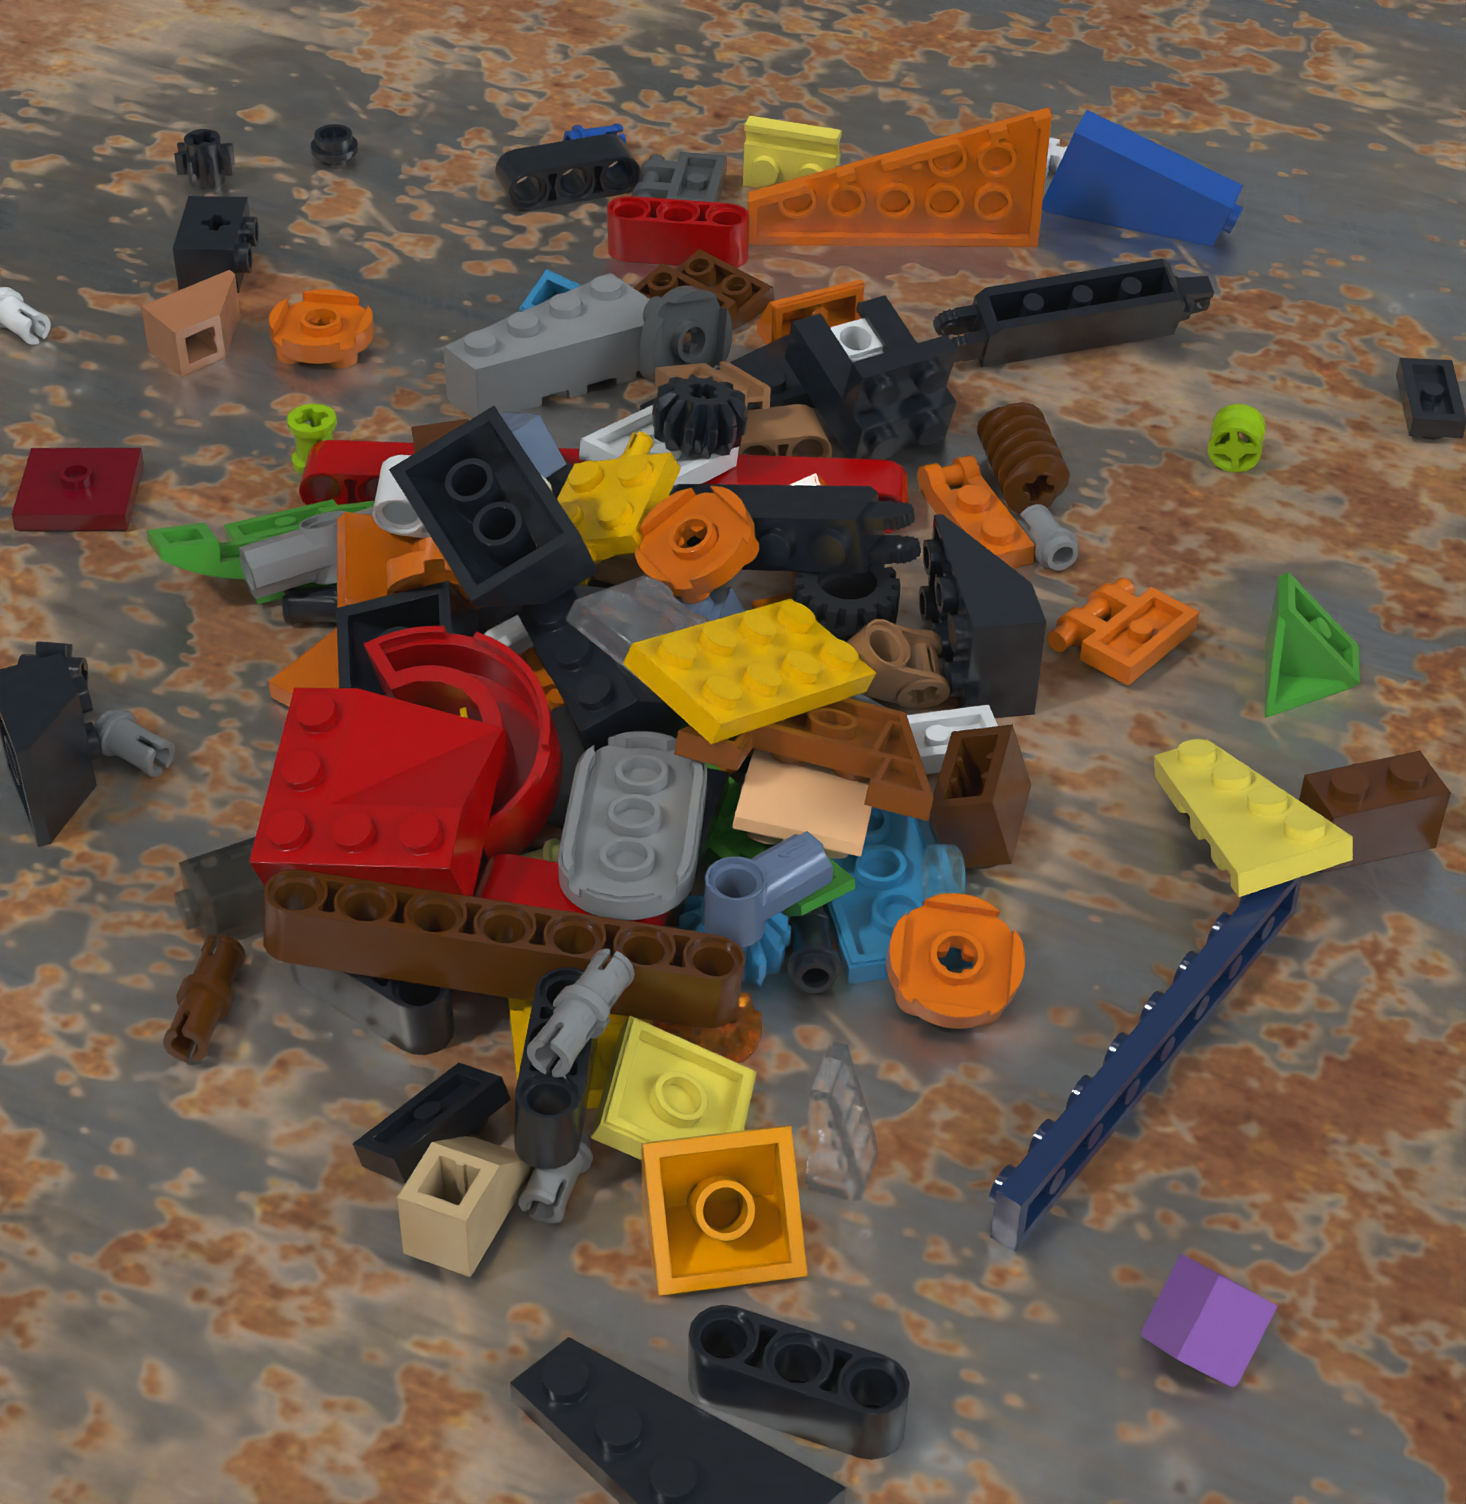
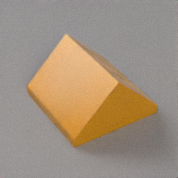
(722, 1210)

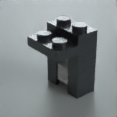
(874, 380)

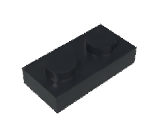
(1431, 398)
(444, 1110)

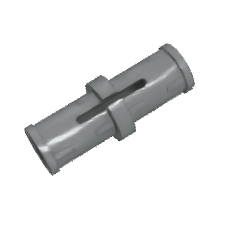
(580, 1013)

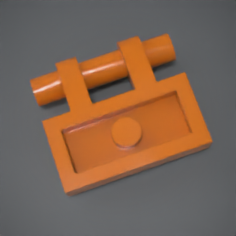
(1123, 631)

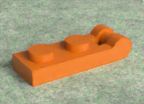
(975, 509)

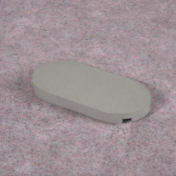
(632, 827)

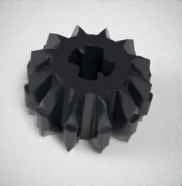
(699, 416)

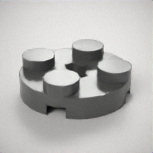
(669, 320)

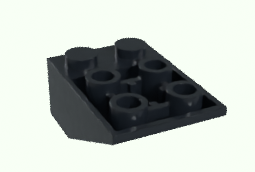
(985, 622)

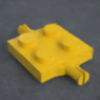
(615, 495)

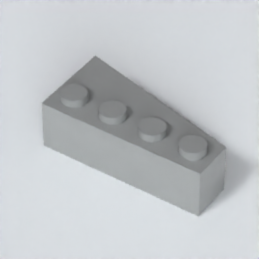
(549, 349)

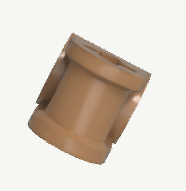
(903, 663)

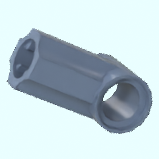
(749, 891)

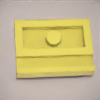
(786, 150)

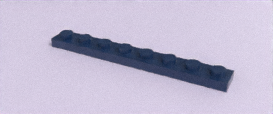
(1135, 1062)

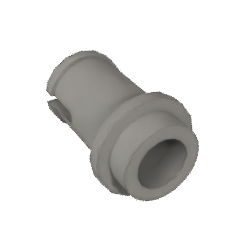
(1055, 545)
(125, 738)
(554, 1186)

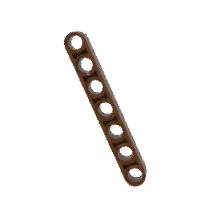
(494, 945)

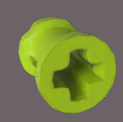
(321, 428)

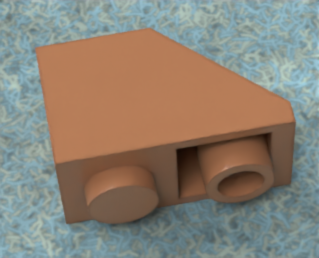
(193, 324)

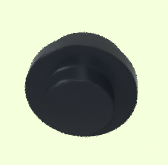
(334, 144)

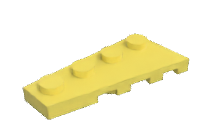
(1248, 820)

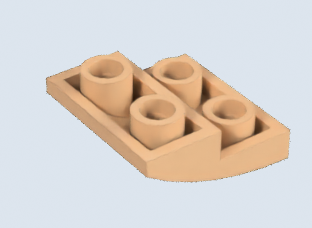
(801, 798)

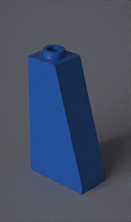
(1140, 186)

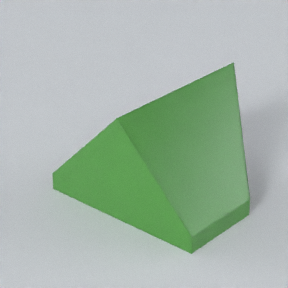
(1305, 651)

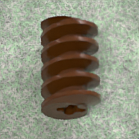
(1023, 455)

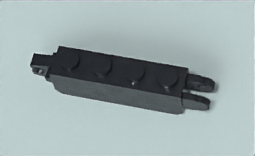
(1073, 312)
(821, 527)

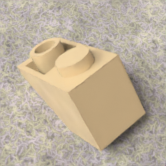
(459, 1201)

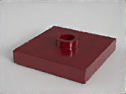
(78, 489)

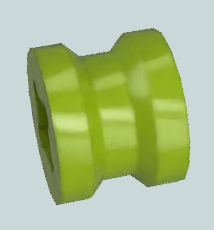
(1226, 447)

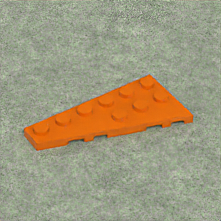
(944, 192)

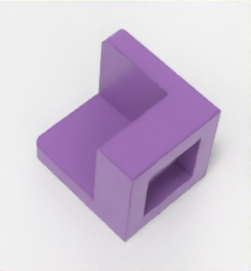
(1208, 1321)

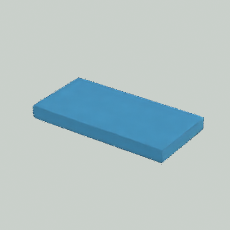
(885, 889)

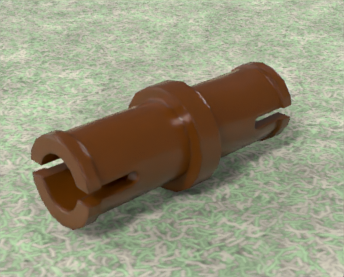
(204, 998)

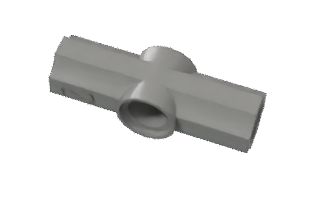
(294, 556)

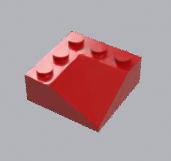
(379, 792)

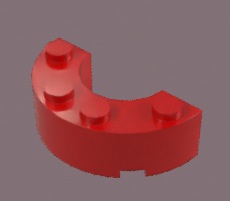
(497, 689)

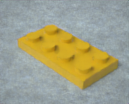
(749, 669)

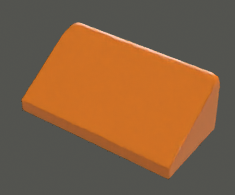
(834, 303)

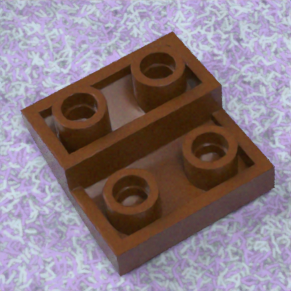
(737, 291)

